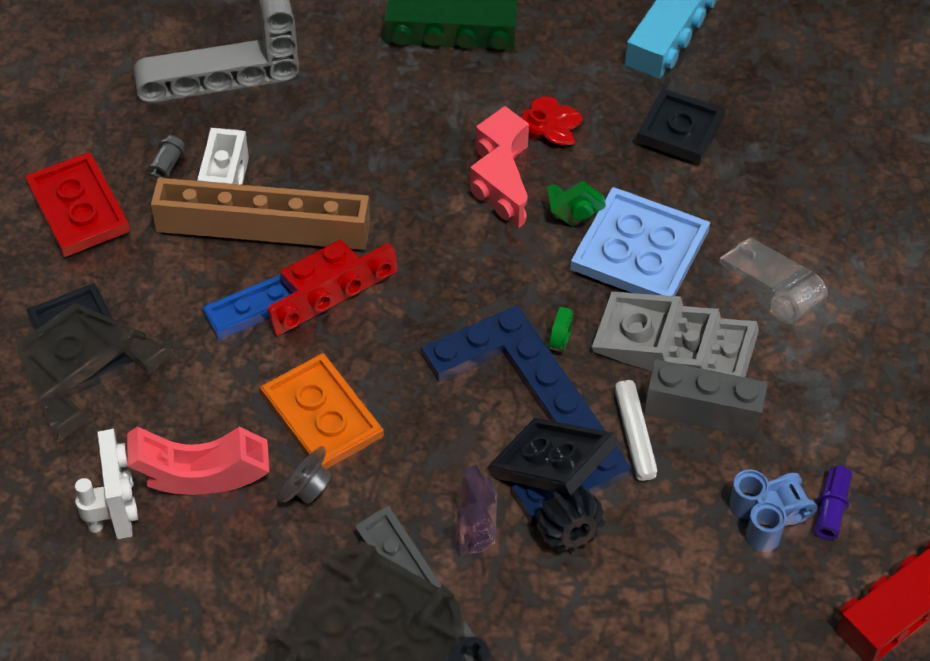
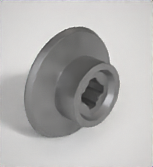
(307, 479)

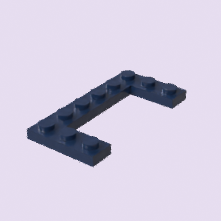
(542, 375)

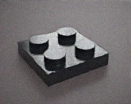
(681, 125)

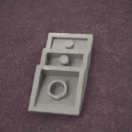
(659, 327)

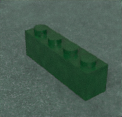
(452, 23)

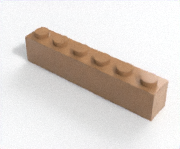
(260, 213)

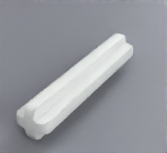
(635, 430)

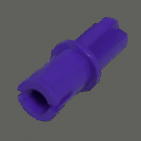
(833, 503)

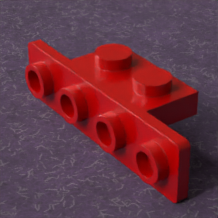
(326, 281)

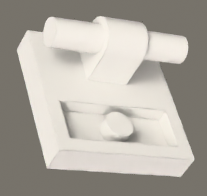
(115, 498)

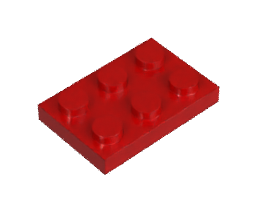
(77, 204)

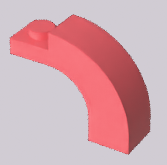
(198, 468)

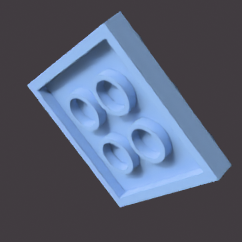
(640, 245)

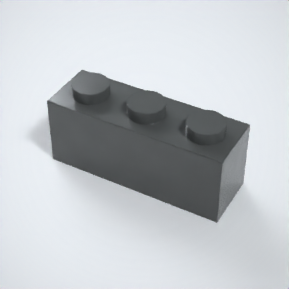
(705, 398)

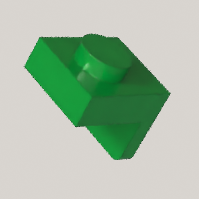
(574, 204)

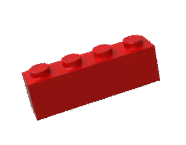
(890, 610)

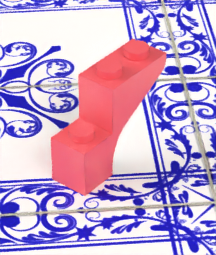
(496, 175)

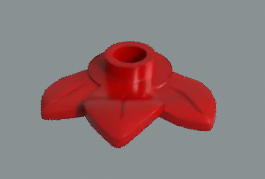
(551, 120)

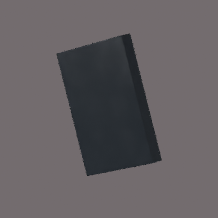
(90, 298)
(553, 455)

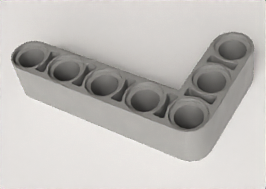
(225, 66)

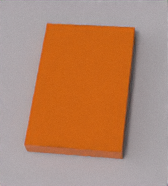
(321, 410)

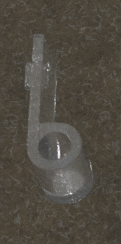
(791, 286)

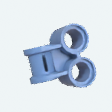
(773, 504)

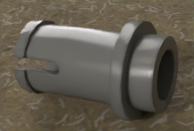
(170, 151)

